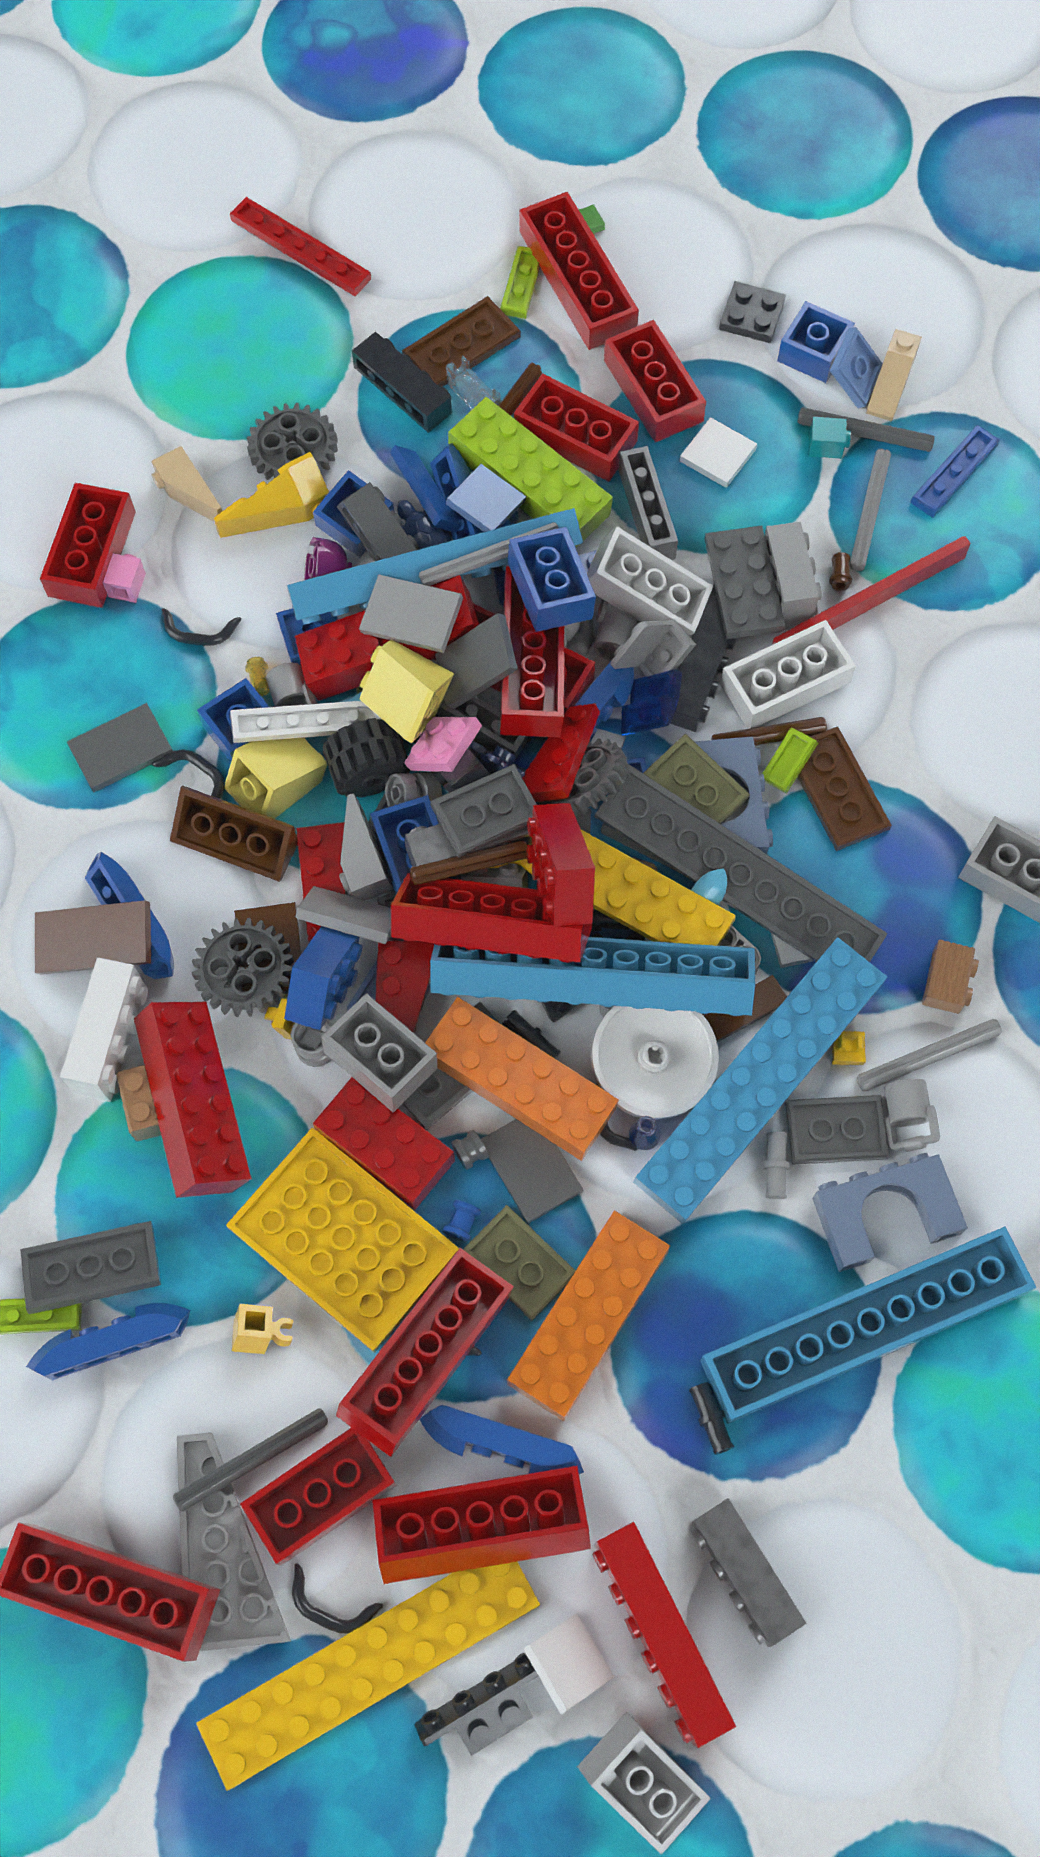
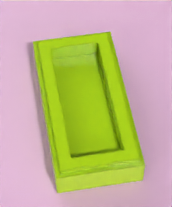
(789, 760)

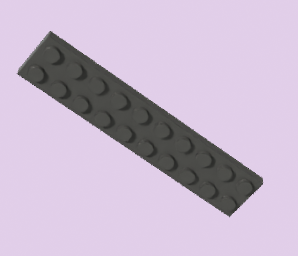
(755, 881)

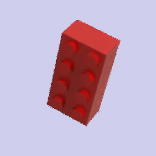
(654, 380)
(577, 426)
(87, 536)
(561, 864)
(385, 1143)
(317, 1495)

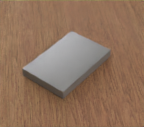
(411, 613)
(346, 914)

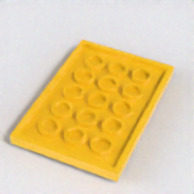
(343, 1239)

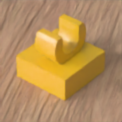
(277, 1016)
(849, 1049)

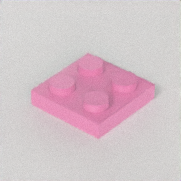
(442, 744)

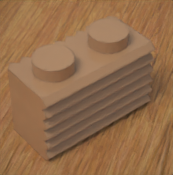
(949, 977)
(138, 1103)

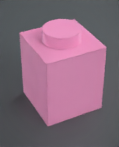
(124, 577)

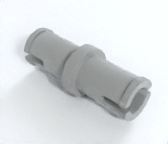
(776, 1165)

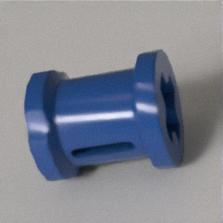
(461, 1220)

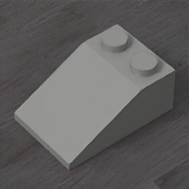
(361, 860)
(643, 1783)

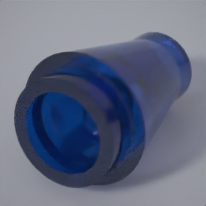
(644, 1139)

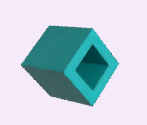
(828, 437)

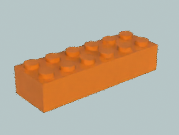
(521, 1078)
(588, 1315)

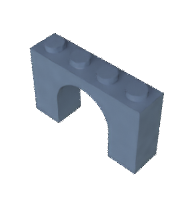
(740, 761)
(920, 1181)

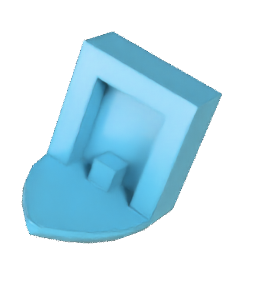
(712, 886)

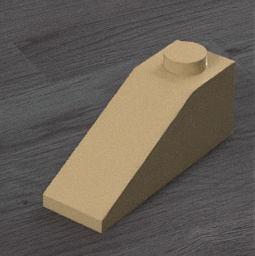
(893, 374)
(184, 483)

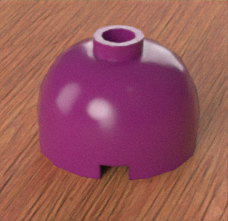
(326, 558)

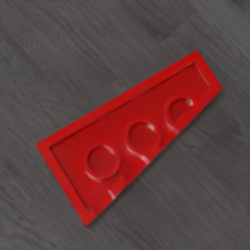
(559, 759)
(320, 861)
(403, 979)

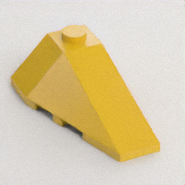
(281, 502)

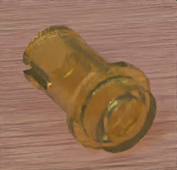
(257, 673)

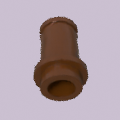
(840, 575)

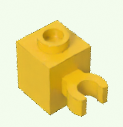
(255, 1329)

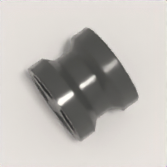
(470, 1149)

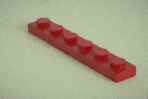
(300, 246)

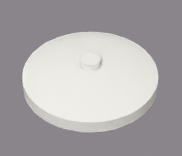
(654, 1060)

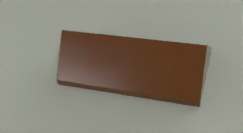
(233, 834)

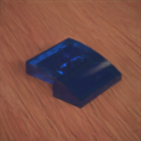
(651, 702)

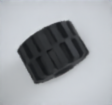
(364, 757)

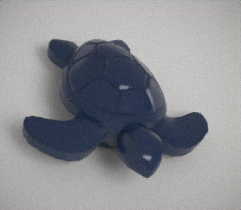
(420, 526)
(495, 760)

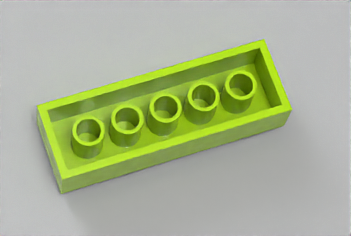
(529, 465)

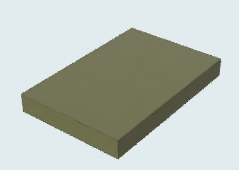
(698, 780)
(521, 1259)

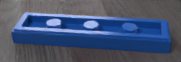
(955, 471)
(425, 489)

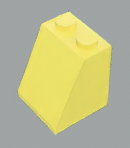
(404, 688)
(273, 774)

